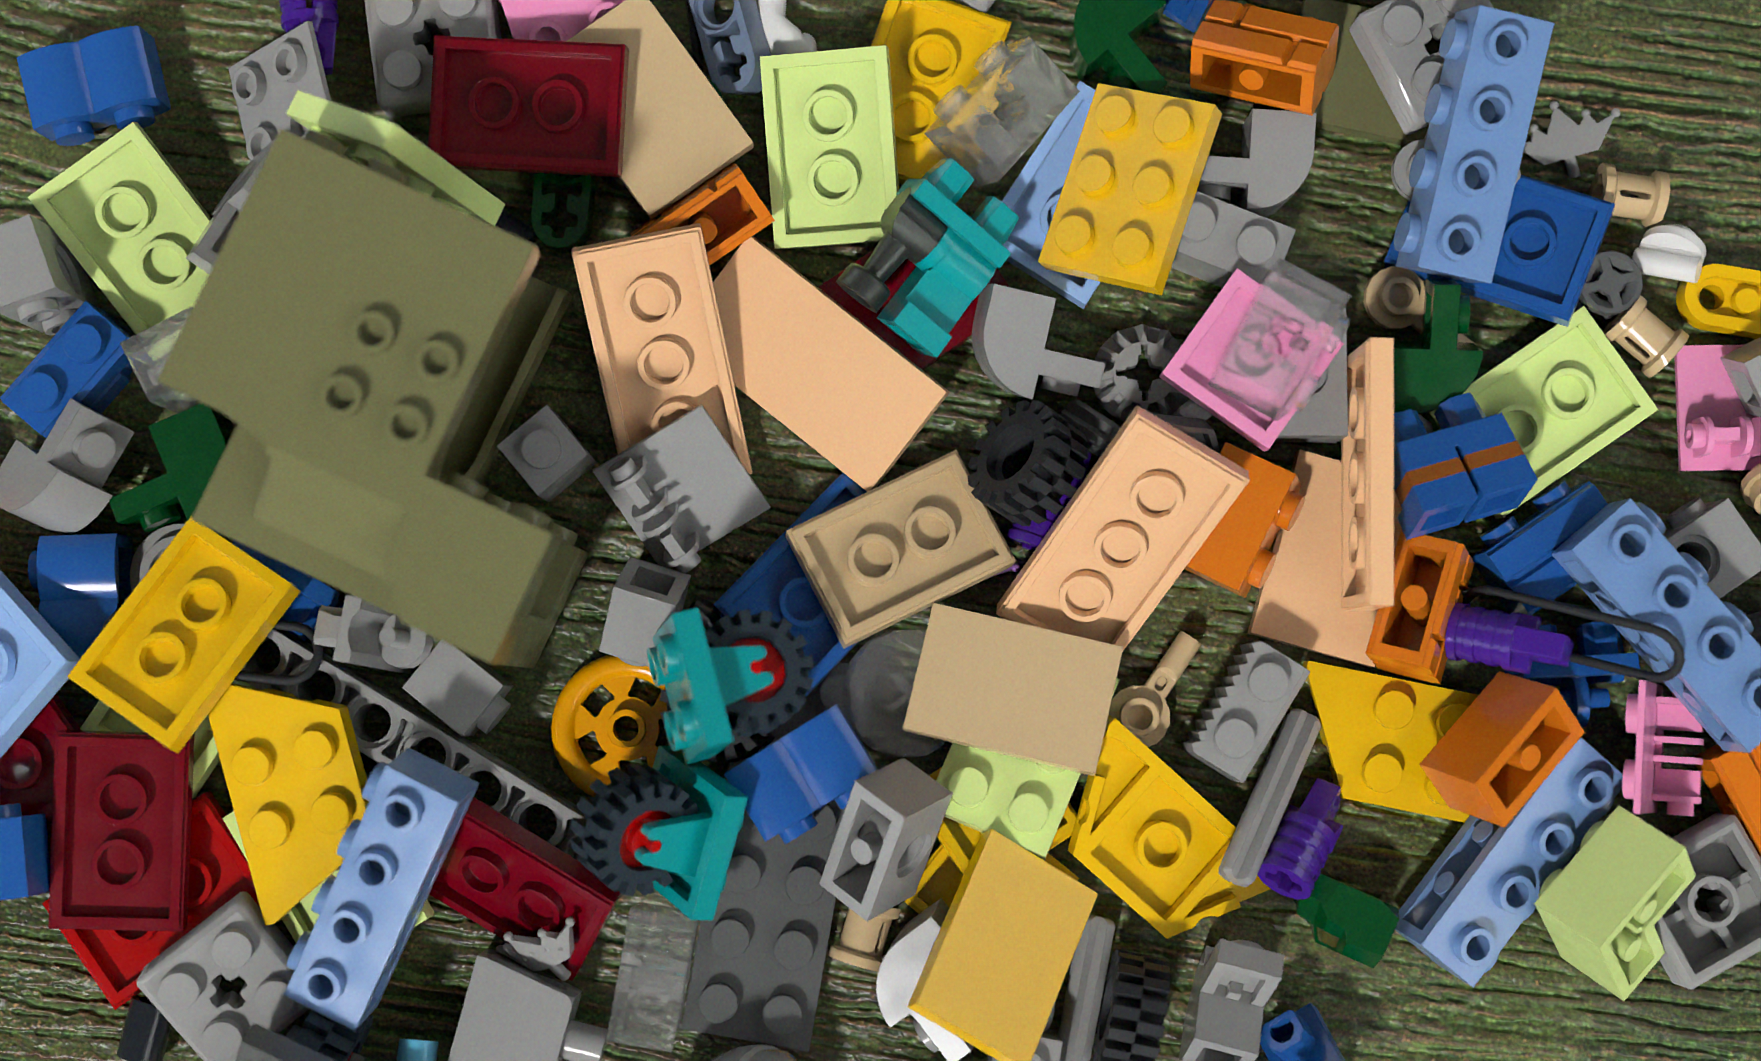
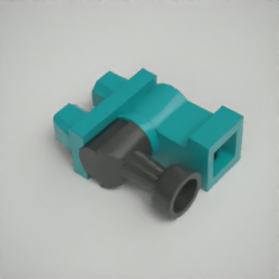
(948, 247)

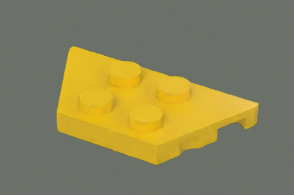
(1381, 733)
(291, 787)
(1154, 838)

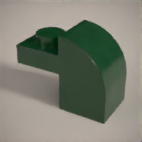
(1105, 38)
(1438, 365)
(191, 450)

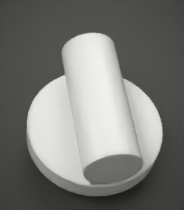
(1671, 253)

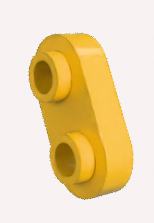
(1736, 301)

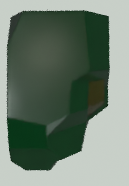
(1349, 920)

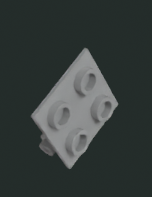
(268, 82)
(682, 489)

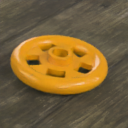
(574, 721)

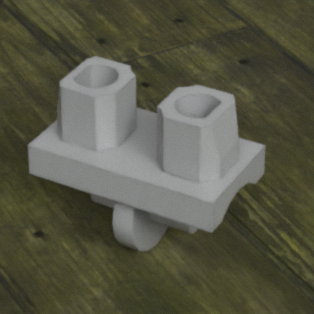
(371, 637)

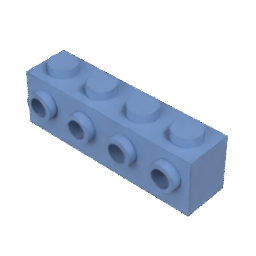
(1472, 143)
(1640, 576)
(1494, 873)
(379, 887)

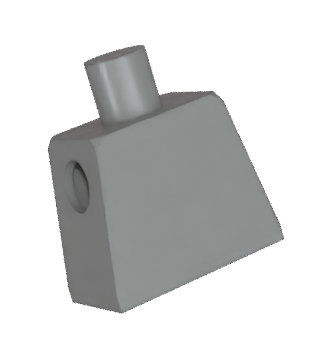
(522, 1017)

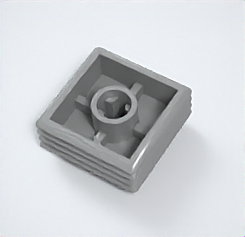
(1393, 45)
(398, 50)
(1709, 943)
(188, 975)

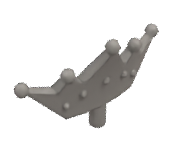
(1567, 139)
(542, 952)

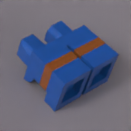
(1459, 471)

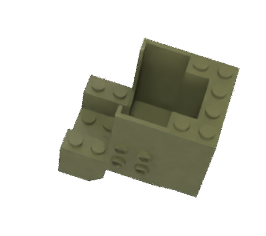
(369, 382)

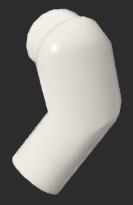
(780, 33)

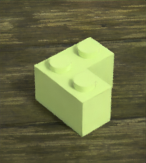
(1611, 898)

